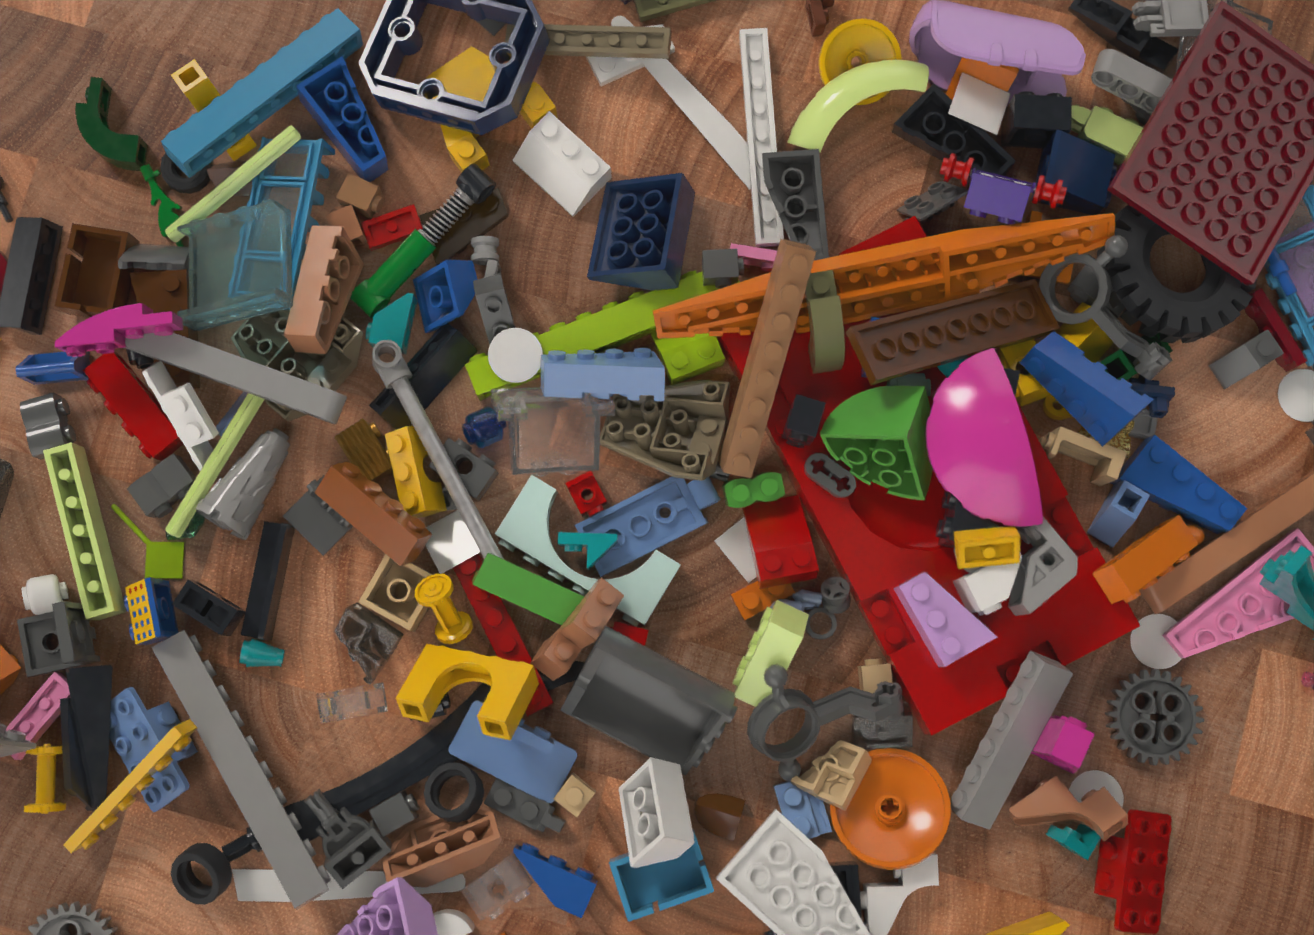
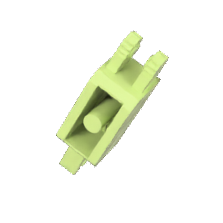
(1105, 130)

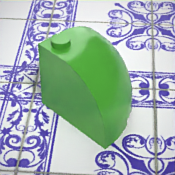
(883, 438)

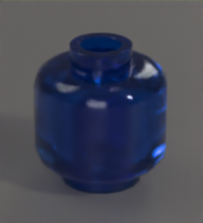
(483, 427)

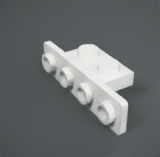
(184, 412)

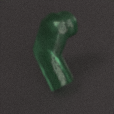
(192, 529)

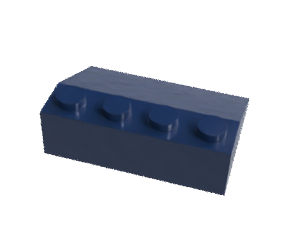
(642, 232)

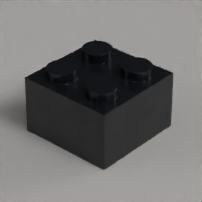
(1034, 118)

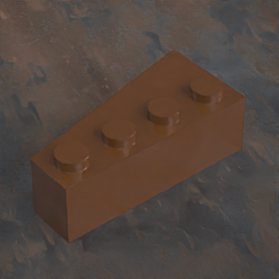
(165, 293)

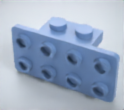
(136, 733)
(527, 762)

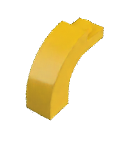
(200, 93)

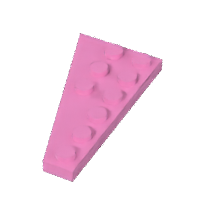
(1237, 606)

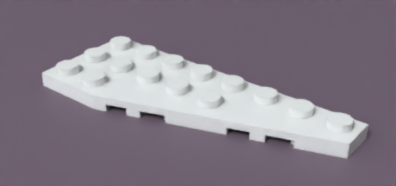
(790, 883)

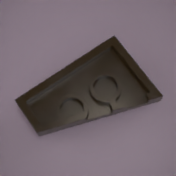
(474, 222)

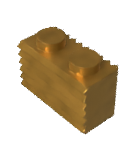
(365, 449)

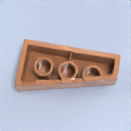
(322, 289)

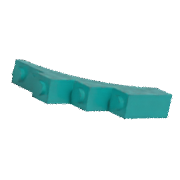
(1293, 582)

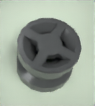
(830, 589)

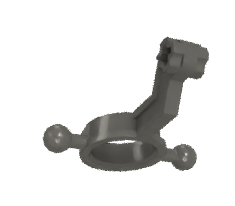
(1149, 358)
(876, 706)

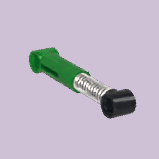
(376, 291)

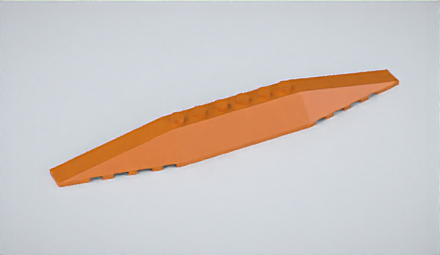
(900, 274)

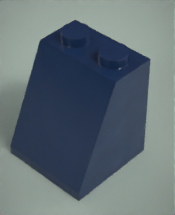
(1084, 172)

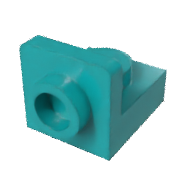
(1080, 842)

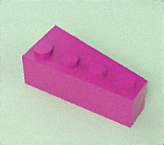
(1064, 742)

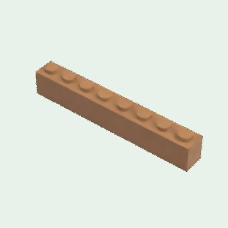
(766, 357)

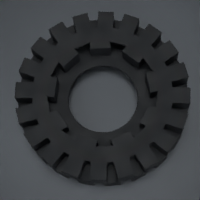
(1162, 310)

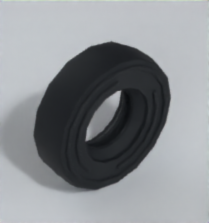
(180, 184)

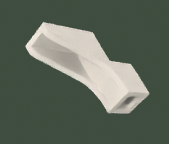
(883, 900)

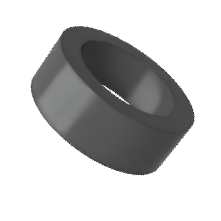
(833, 624)

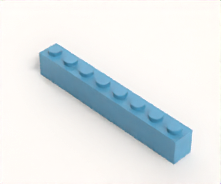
(260, 93)

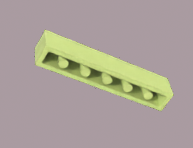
(84, 531)

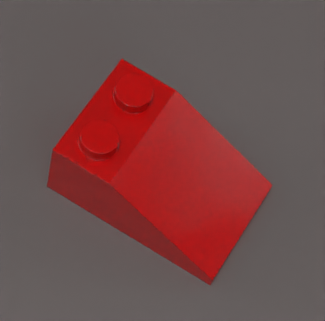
(780, 542)

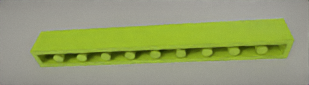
(597, 331)

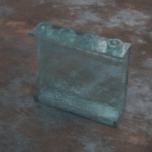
(238, 265)

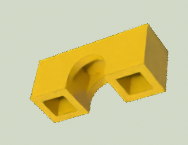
(414, 489)

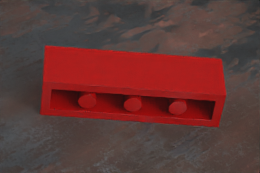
(134, 404)

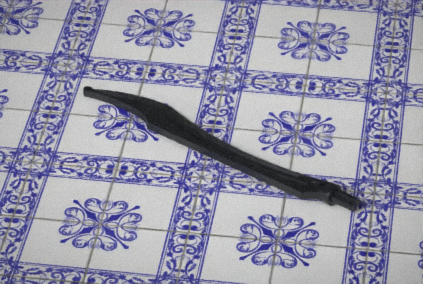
(393, 775)

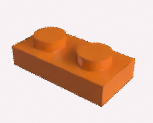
(753, 600)

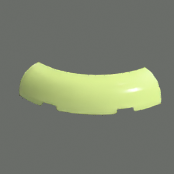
(848, 90)

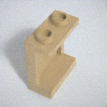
(1106, 459)

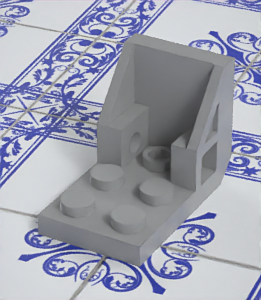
(1039, 579)

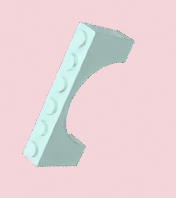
(528, 530)

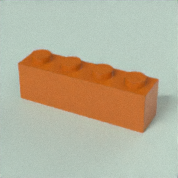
(1145, 560)

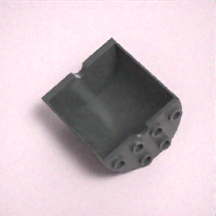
(649, 701)

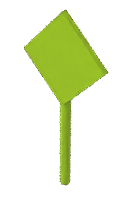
(163, 559)

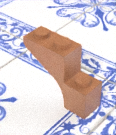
(578, 630)
(1055, 804)

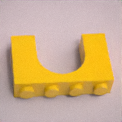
(444, 668)

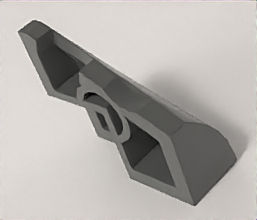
(155, 257)

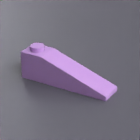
(393, 911)

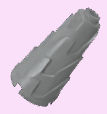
(240, 494)

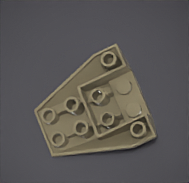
(264, 342)
(673, 435)

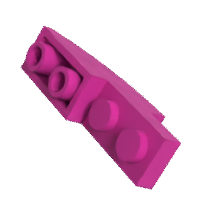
(110, 328)

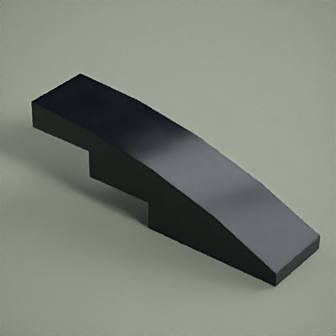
(1117, 28)

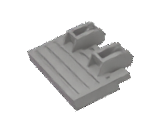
(1171, 17)

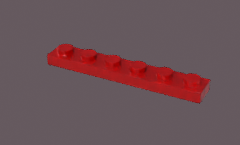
(499, 628)

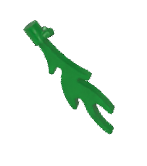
(165, 214)

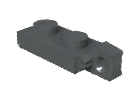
(523, 807)

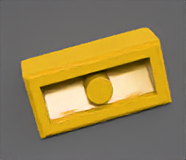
(987, 547)

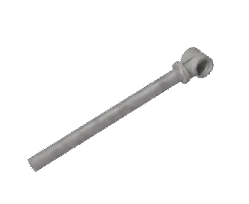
(397, 376)

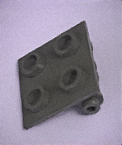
(935, 200)
(317, 520)

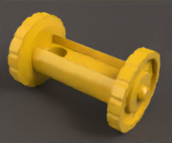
(436, 593)
(45, 780)

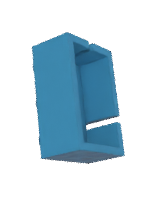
(665, 882)

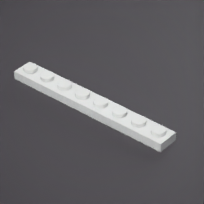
(760, 131)

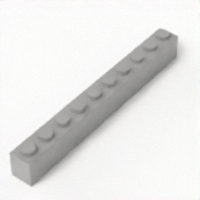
(241, 770)

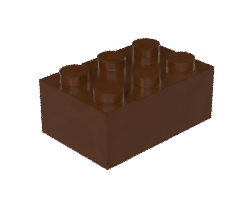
(96, 282)

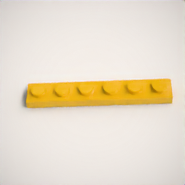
(136, 781)

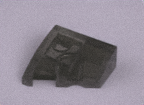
(367, 639)

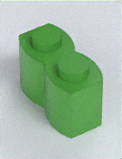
(761, 487)

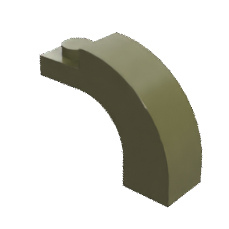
(826, 323)

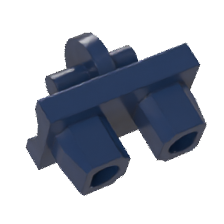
(1161, 394)

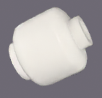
(43, 592)

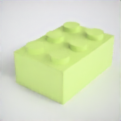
(772, 644)

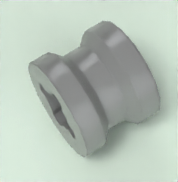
(484, 249)

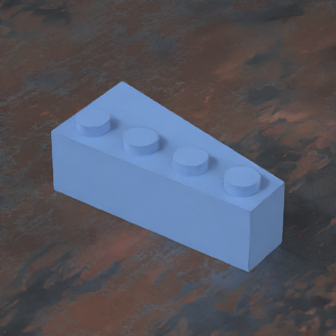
(603, 374)

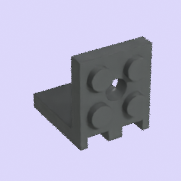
(73, 634)

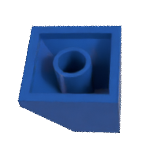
(445, 292)

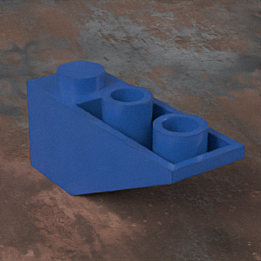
(562, 885)

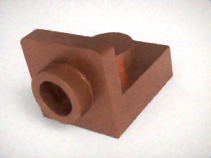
(818, 15)

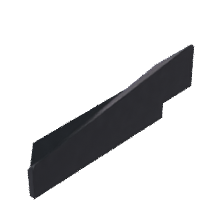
(86, 733)

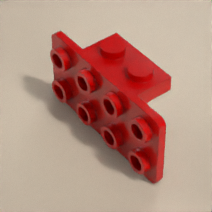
(1135, 871)

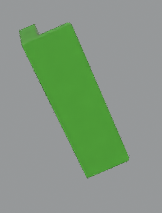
(526, 589)

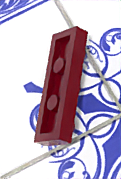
(1266, 318)

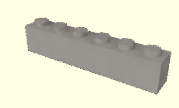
(1010, 739)

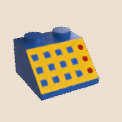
(150, 611)

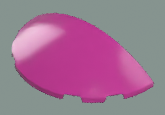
(982, 444)

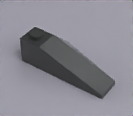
(797, 193)

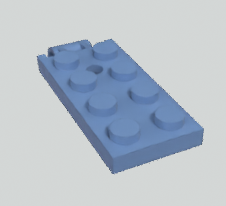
(640, 524)

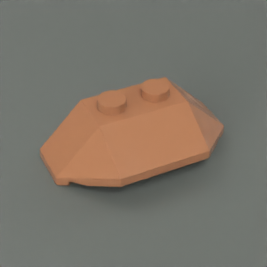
(441, 849)

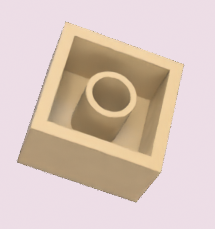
(393, 593)

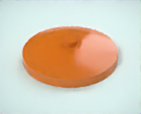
(895, 812)

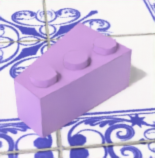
(941, 620)

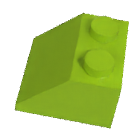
(688, 355)

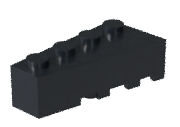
(940, 134)

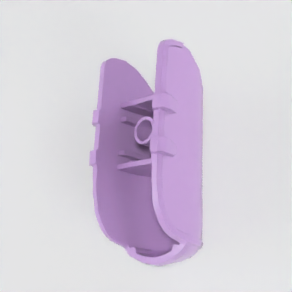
(1038, 48)

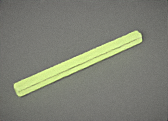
(236, 180)
(214, 464)

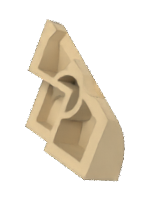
(835, 774)

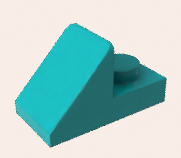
(597, 544)

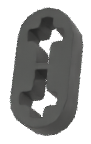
(834, 470)

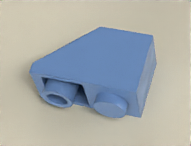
(1117, 513)

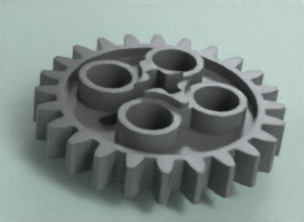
(1181, 717)

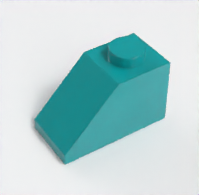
(393, 322)

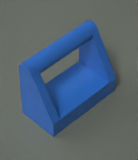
(53, 368)

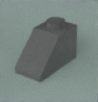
(1246, 359)

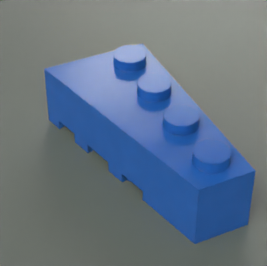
(338, 110)
(1084, 387)
(1180, 486)

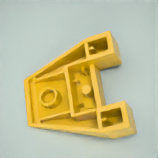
(470, 77)

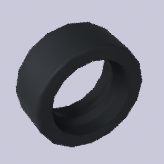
(436, 781)
(186, 881)

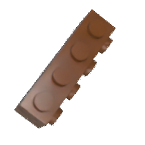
(373, 513)

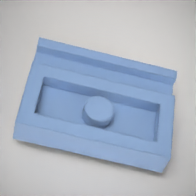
(802, 810)

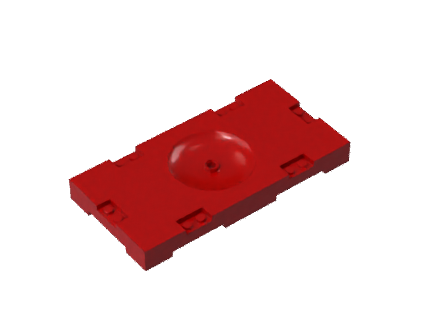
(890, 539)

